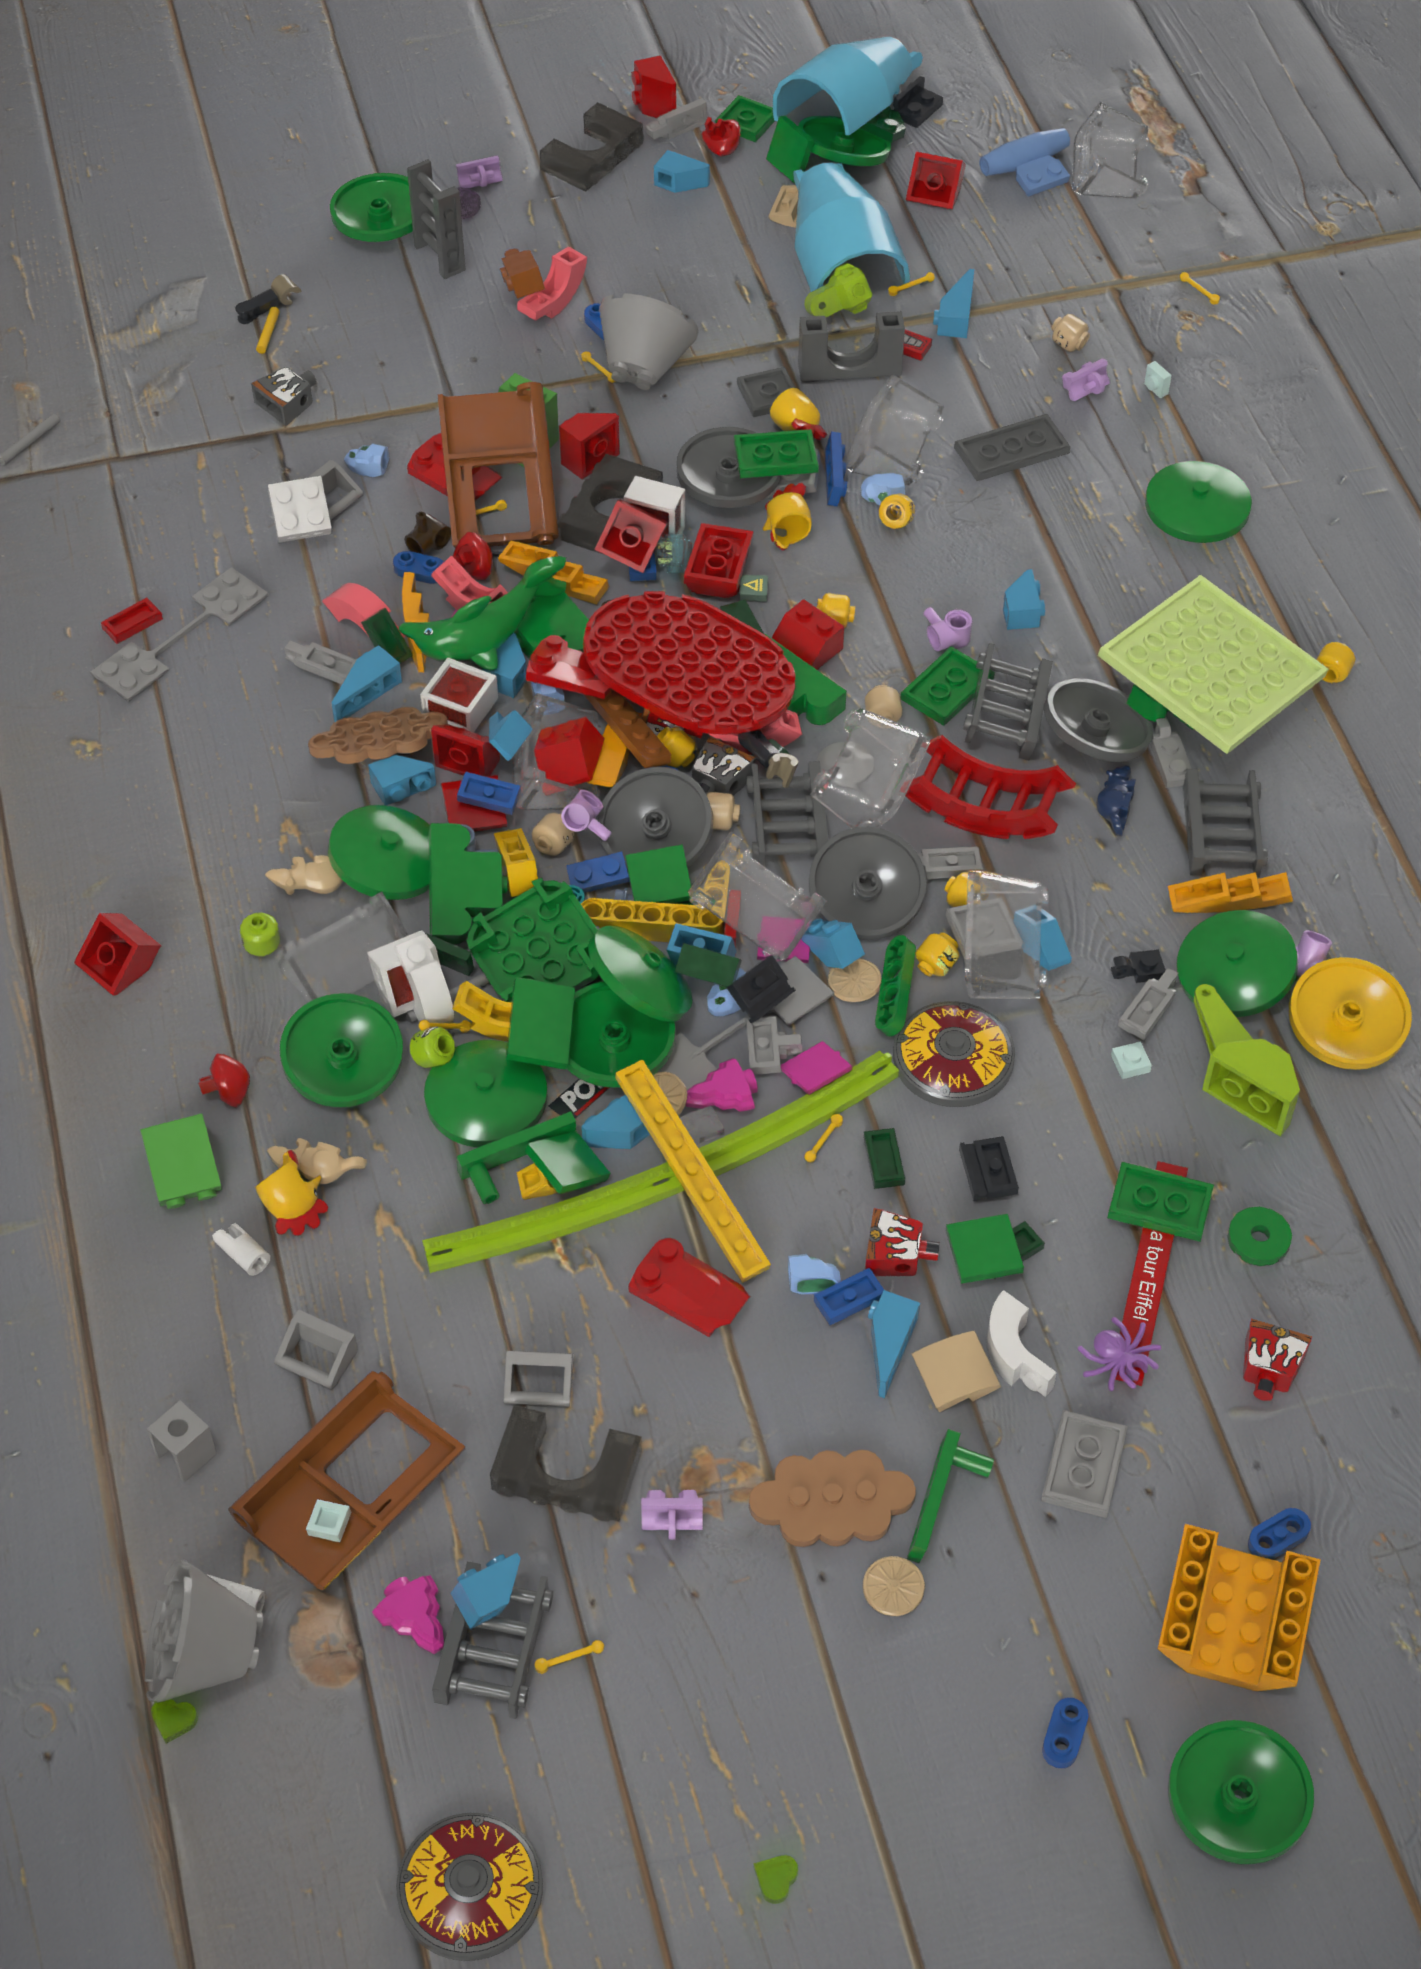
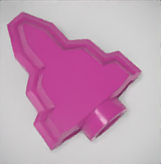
(725, 1088)
(413, 1611)

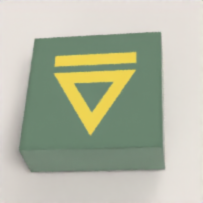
(754, 588)

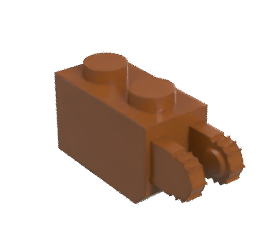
(521, 273)

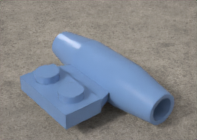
(1031, 160)

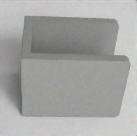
(184, 1437)

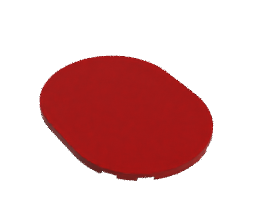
(689, 663)

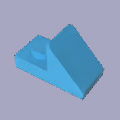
(508, 733)

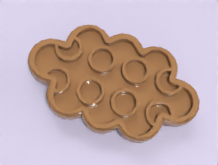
(376, 735)
(832, 1498)

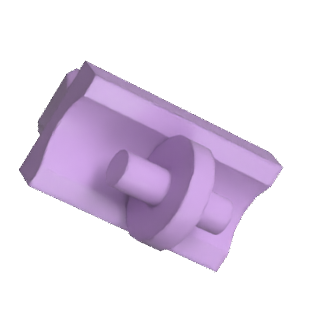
(479, 172)
(1088, 379)
(672, 1513)

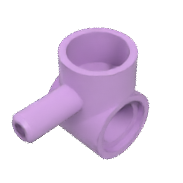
(951, 631)
(582, 813)
(1311, 950)

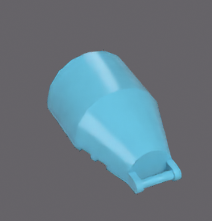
(856, 76)
(839, 223)

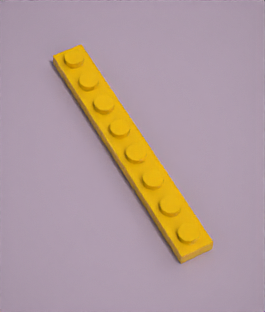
(692, 1171)

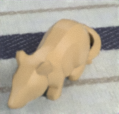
(313, 876)
(317, 1161)

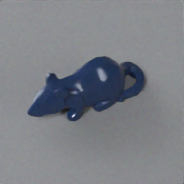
(1115, 798)

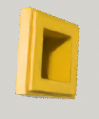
(534, 1183)

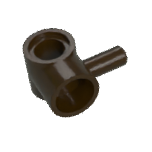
(427, 534)

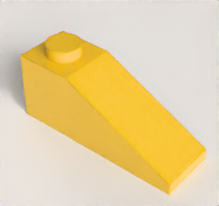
(517, 860)

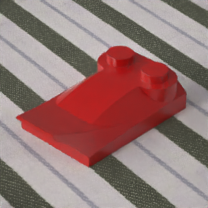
(429, 467)
(717, 560)
(563, 668)
(687, 1287)

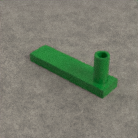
(479, 1160)
(948, 1454)

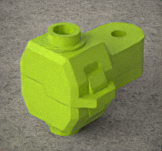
(845, 290)

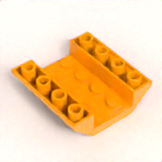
(1238, 1613)

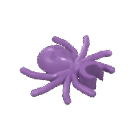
(1119, 1354)

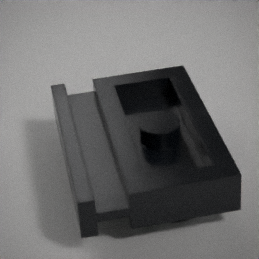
(761, 988)
(989, 1168)

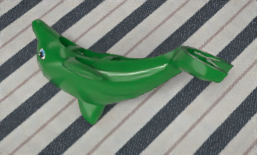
(484, 626)

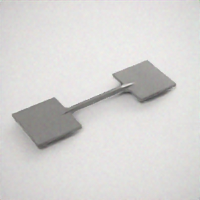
(135, 669)
(690, 1061)

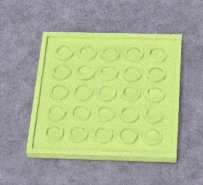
(1213, 663)

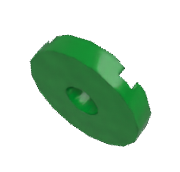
(1264, 1221)

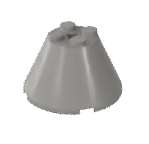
(643, 337)
(198, 1635)

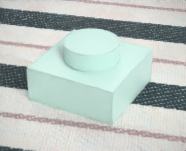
(1157, 379)
(1131, 1060)
(328, 1520)

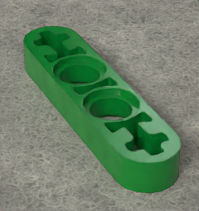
(892, 1014)

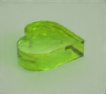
(173, 1718)
(775, 1877)

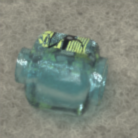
(674, 552)

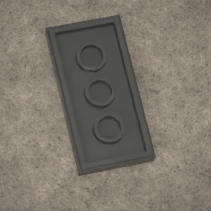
(1012, 447)

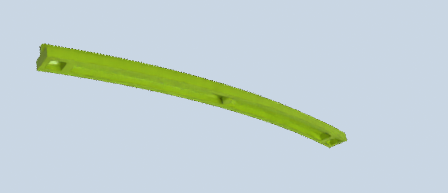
(638, 1190)

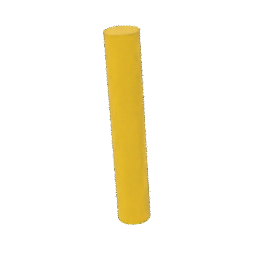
(267, 330)

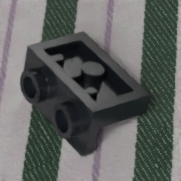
(916, 103)

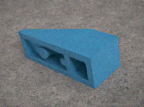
(955, 308)
(367, 680)
(891, 1330)

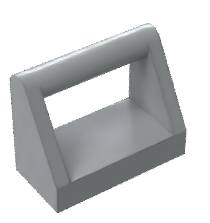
(334, 476)
(323, 1335)
(541, 1359)

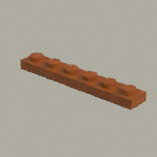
(631, 729)

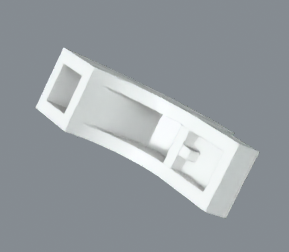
(426, 981)
(1007, 1351)

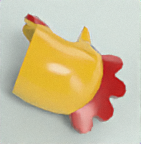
(795, 411)
(788, 512)
(291, 1198)

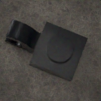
(1140, 964)

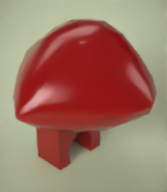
(722, 136)
(474, 556)
(228, 1078)

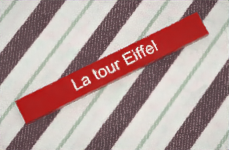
(1148, 1279)

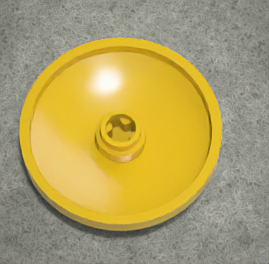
(1350, 1013)

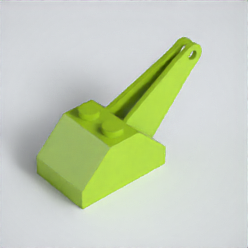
(1245, 1071)

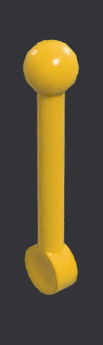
(893, 290)
(1214, 298)
(586, 357)
(500, 505)
(464, 1026)
(836, 1121)
(542, 1664)

